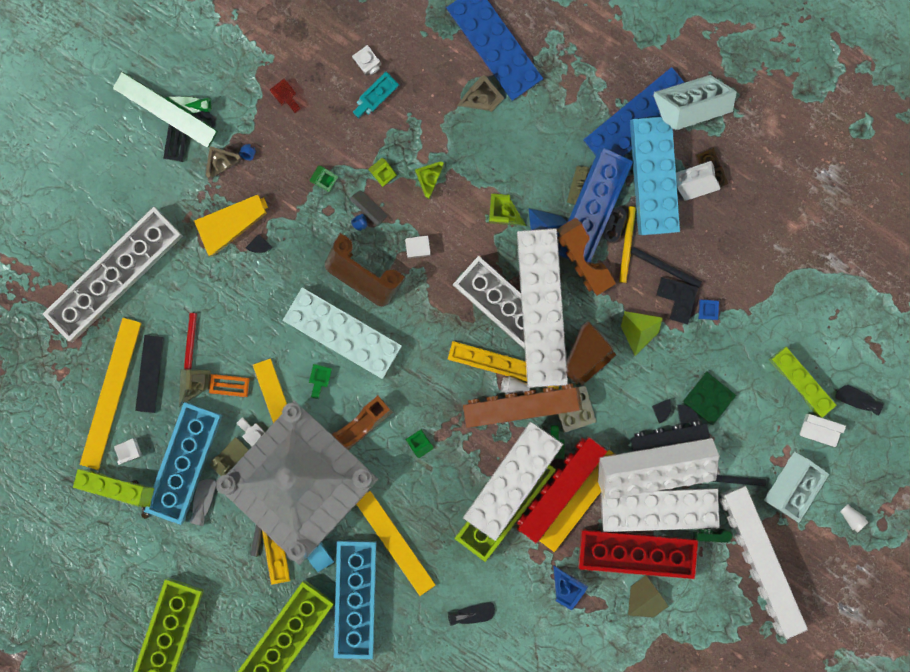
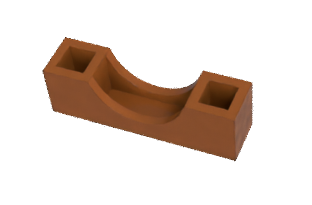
(575, 239)
(369, 418)

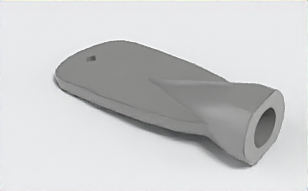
(202, 501)

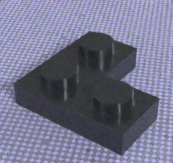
(683, 298)

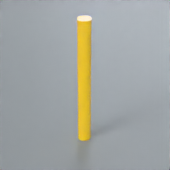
(627, 244)

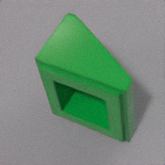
(323, 178)
(419, 443)

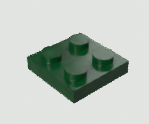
(709, 398)

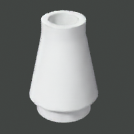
(512, 385)
(854, 518)

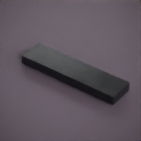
(149, 374)

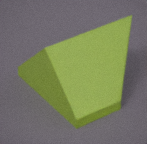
(428, 177)
(503, 211)
(640, 329)

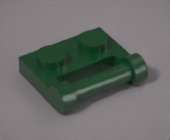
(707, 535)

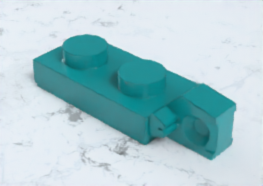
(375, 95)

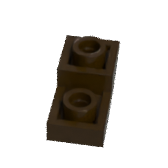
(710, 155)

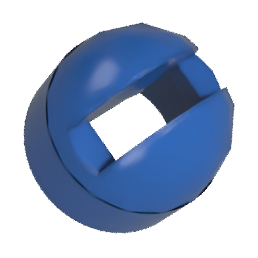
(247, 152)
(359, 222)

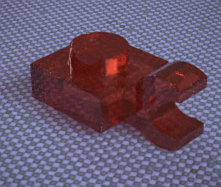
(284, 94)

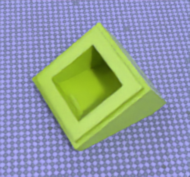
(382, 172)

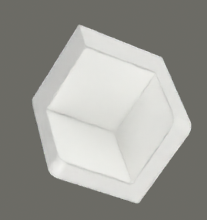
(417, 247)
(127, 451)

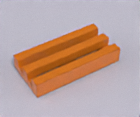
(245, 386)

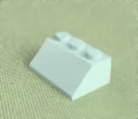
(796, 487)

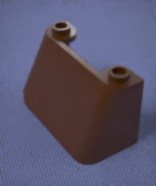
(375, 289)
(588, 355)

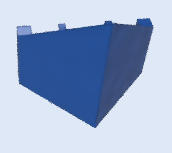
(543, 220)
(568, 588)

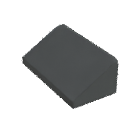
(368, 207)

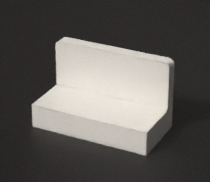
(697, 181)
(821, 430)

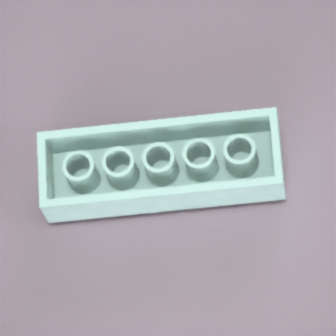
(342, 333)

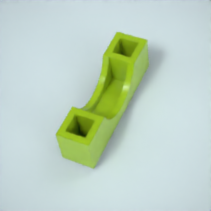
(804, 383)
(113, 488)

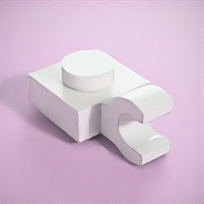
(252, 433)

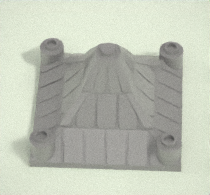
(297, 482)

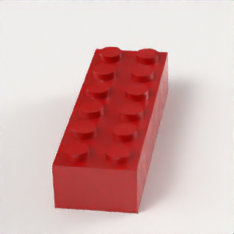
(561, 489)
(637, 554)

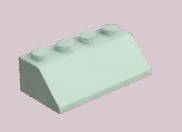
(694, 101)

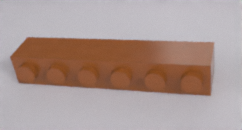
(522, 407)

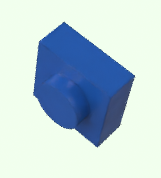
(708, 309)

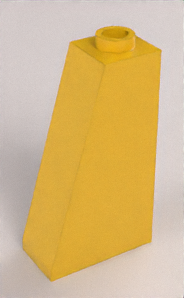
(227, 224)

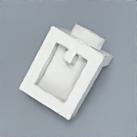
(367, 61)

